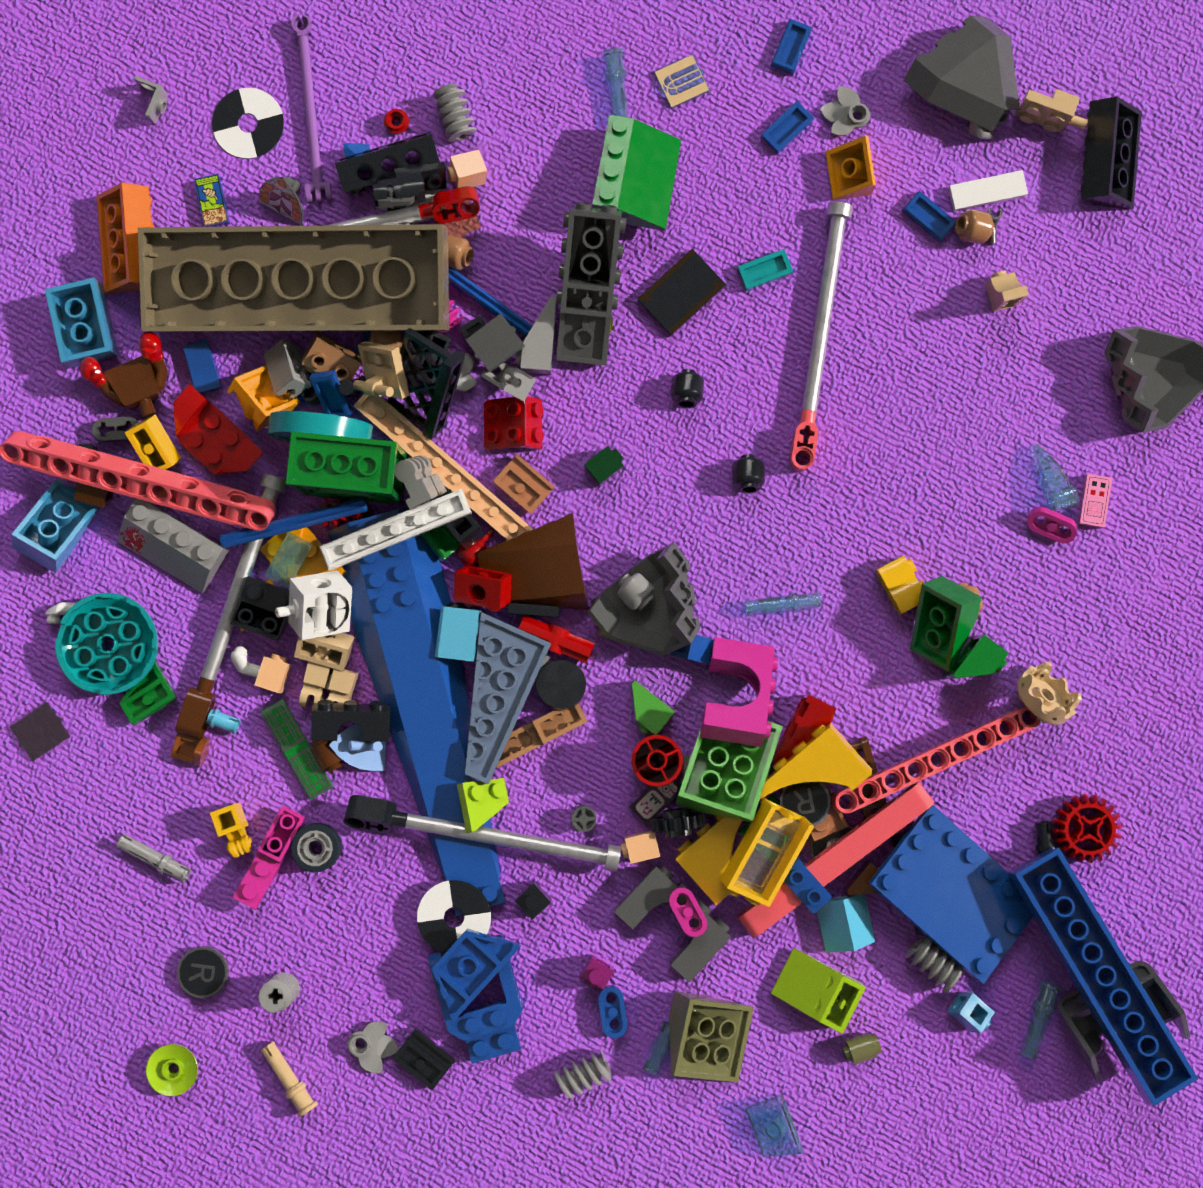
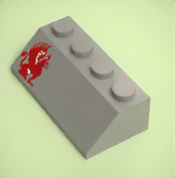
(171, 544)

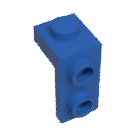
(806, 886)

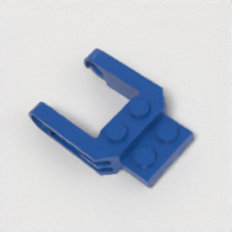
(489, 1027)

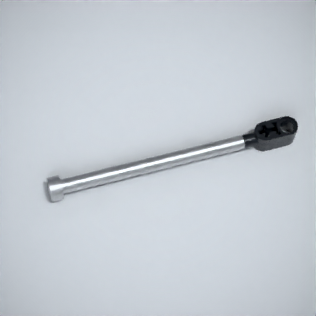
(381, 815)

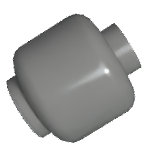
(635, 591)

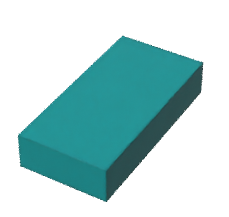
(765, 270)

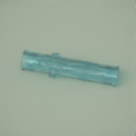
(786, 603)

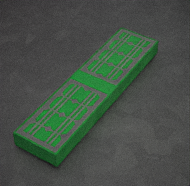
(296, 748)

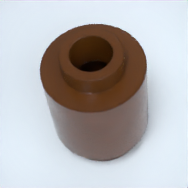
(325, 756)

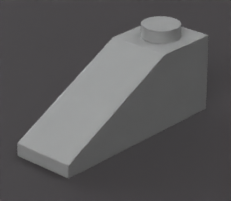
(539, 343)

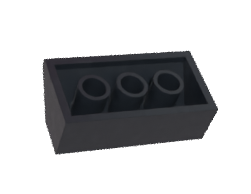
(1111, 153)

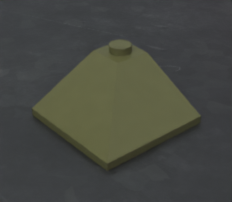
(708, 1036)

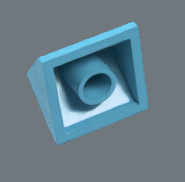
(458, 634)
(845, 923)

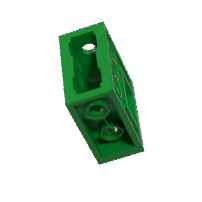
(345, 468)

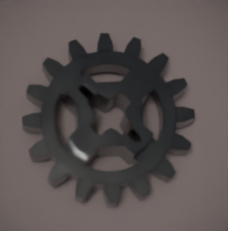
(677, 822)

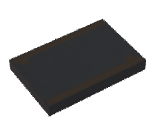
(681, 292)

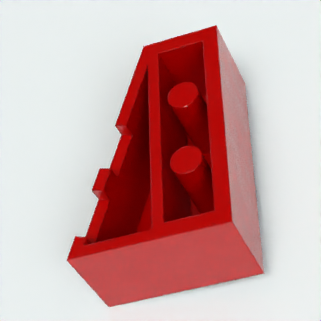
(805, 720)

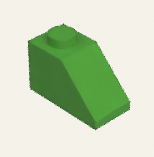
(649, 710)

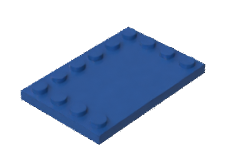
(953, 893)

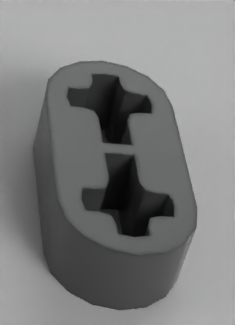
(116, 423)

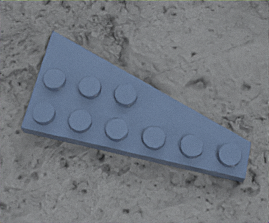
(502, 681)

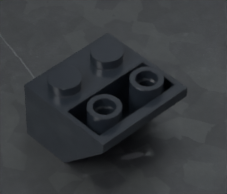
(257, 609)

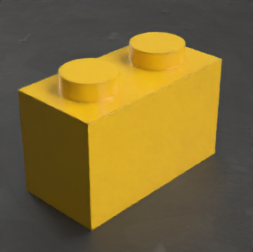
(153, 443)

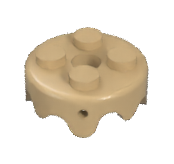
(1047, 696)

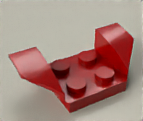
(212, 435)

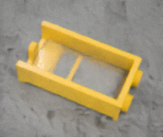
(766, 853)

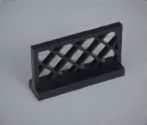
(446, 378)

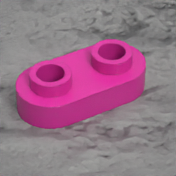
(1051, 524)
(687, 911)

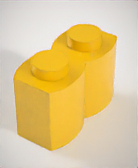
(900, 583)

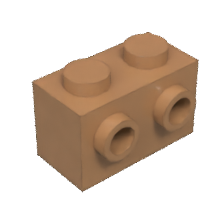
(328, 355)

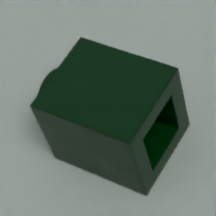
(604, 465)

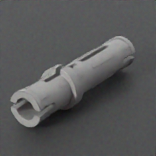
(150, 856)

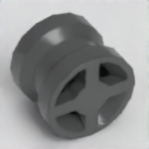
(583, 822)

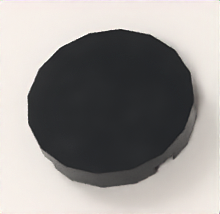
(560, 685)

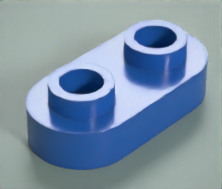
(611, 1011)

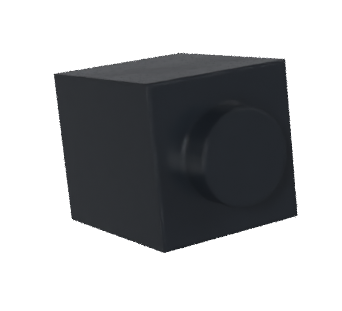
(533, 900)

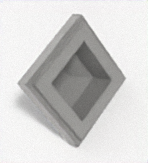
(980, 132)

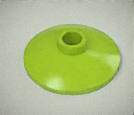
(163, 1078)

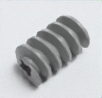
(453, 112)
(937, 962)
(272, 999)
(584, 1075)

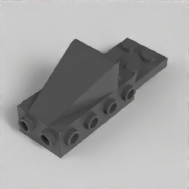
(589, 282)

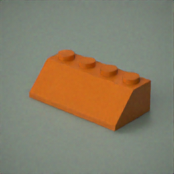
(119, 216)

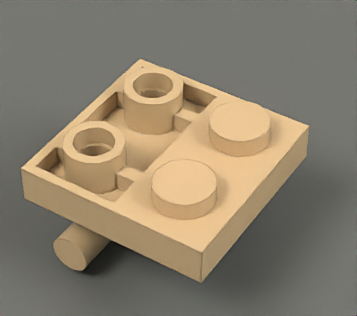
(382, 371)

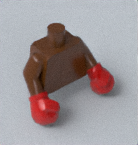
(134, 382)

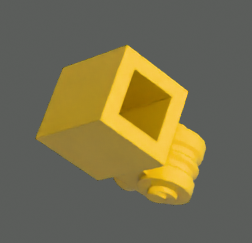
(232, 823)

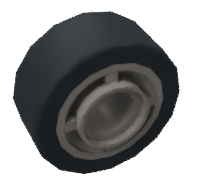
(306, 857)

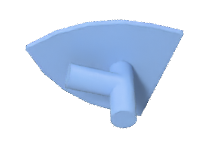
(359, 753)

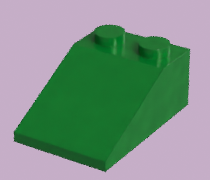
(943, 621)

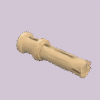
(294, 1089)

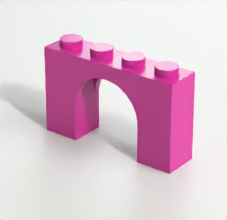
(749, 722)

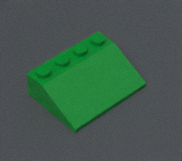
(637, 172)

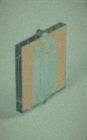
(681, 81)

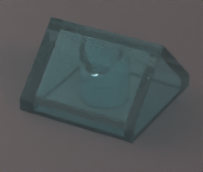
(774, 1127)

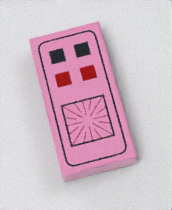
(1095, 500)

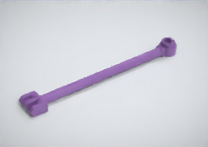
(317, 185)

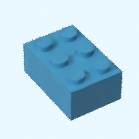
(81, 322)

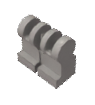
(419, 480)

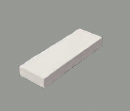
(988, 190)

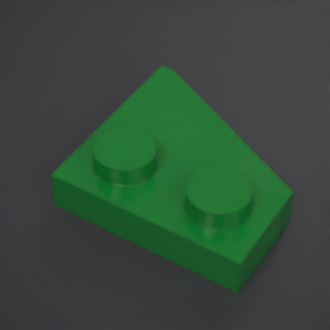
(148, 696)

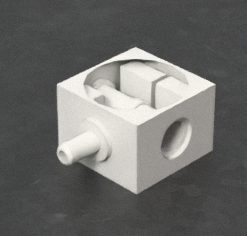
(318, 605)

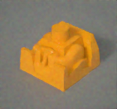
(258, 398)

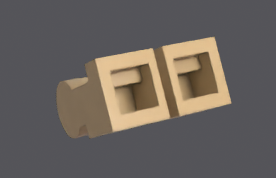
(320, 677)

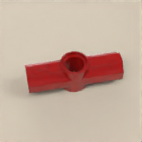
(561, 640)

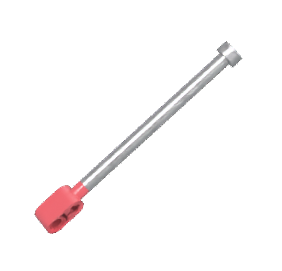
(838, 213)

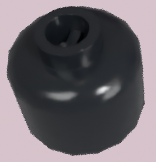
(687, 388)
(748, 474)

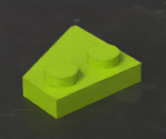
(481, 801)

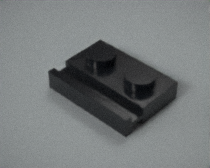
(424, 1058)

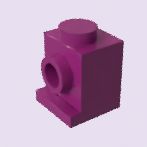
(597, 973)

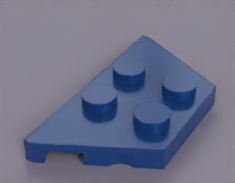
(470, 967)

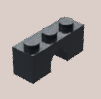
(329, 716)

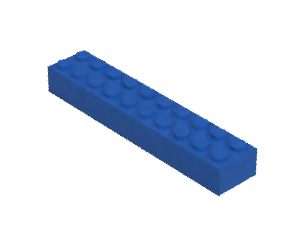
(1103, 976)

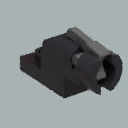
(408, 185)

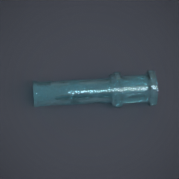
(615, 75)
(1043, 1008)

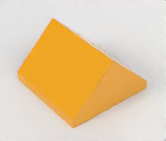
(851, 169)

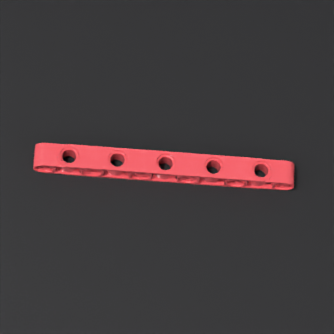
(138, 480)

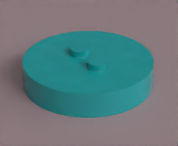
(283, 422)

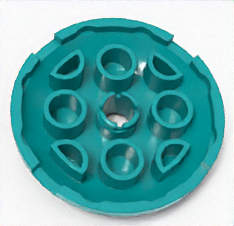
(82, 639)

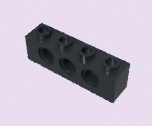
(348, 165)

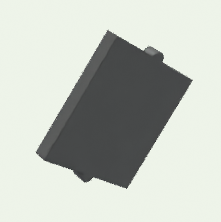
(495, 342)

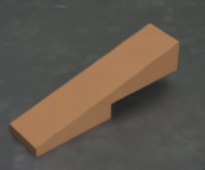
(541, 731)

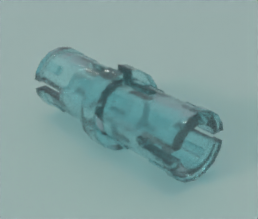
(659, 1050)

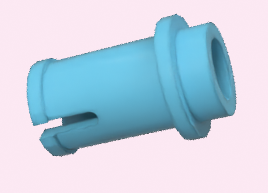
(223, 721)

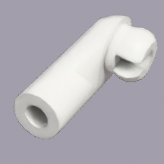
(53, 613)
(242, 664)

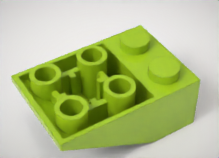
(818, 990)

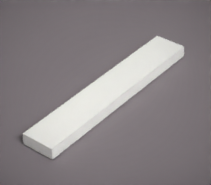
(395, 529)

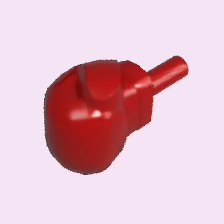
(469, 556)

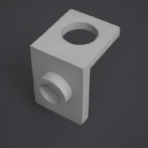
(158, 102)

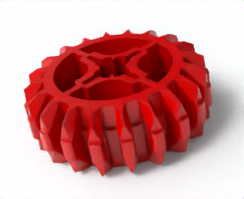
(1101, 843)

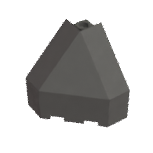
(969, 73)
(1154, 375)
(666, 621)

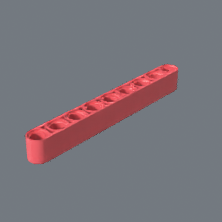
(948, 758)
(843, 854)

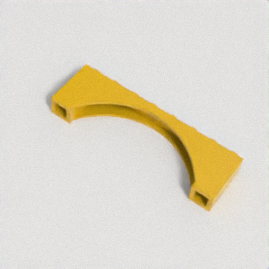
(823, 759)

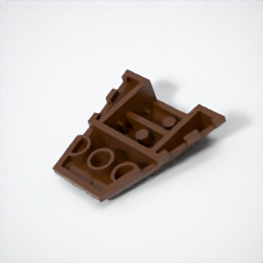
(542, 565)

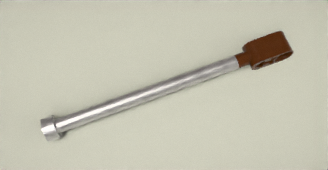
(200, 700)

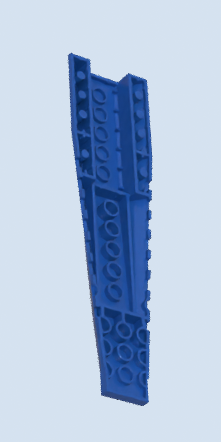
(397, 624)

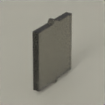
(40, 731)

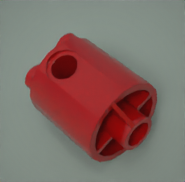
(668, 755)

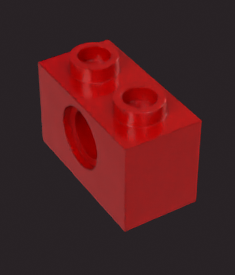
(495, 584)

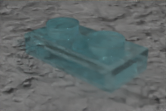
(288, 560)

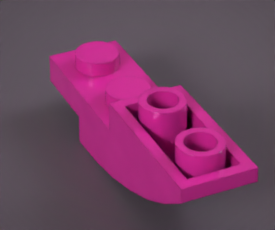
(269, 858)

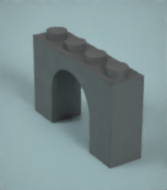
(655, 890)

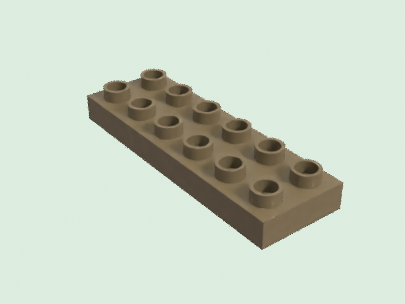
(294, 278)

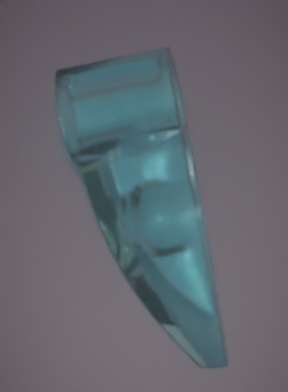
(1055, 484)

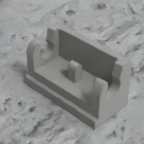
(286, 369)
(511, 380)

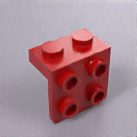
(513, 423)

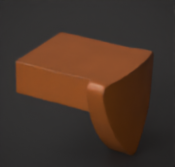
(190, 749)

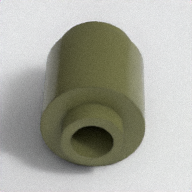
(861, 1048)

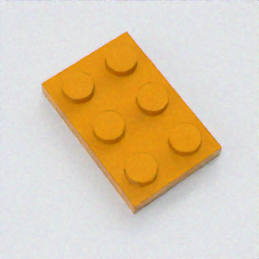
(314, 561)

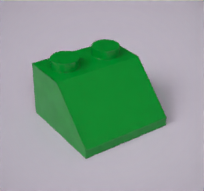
(978, 658)

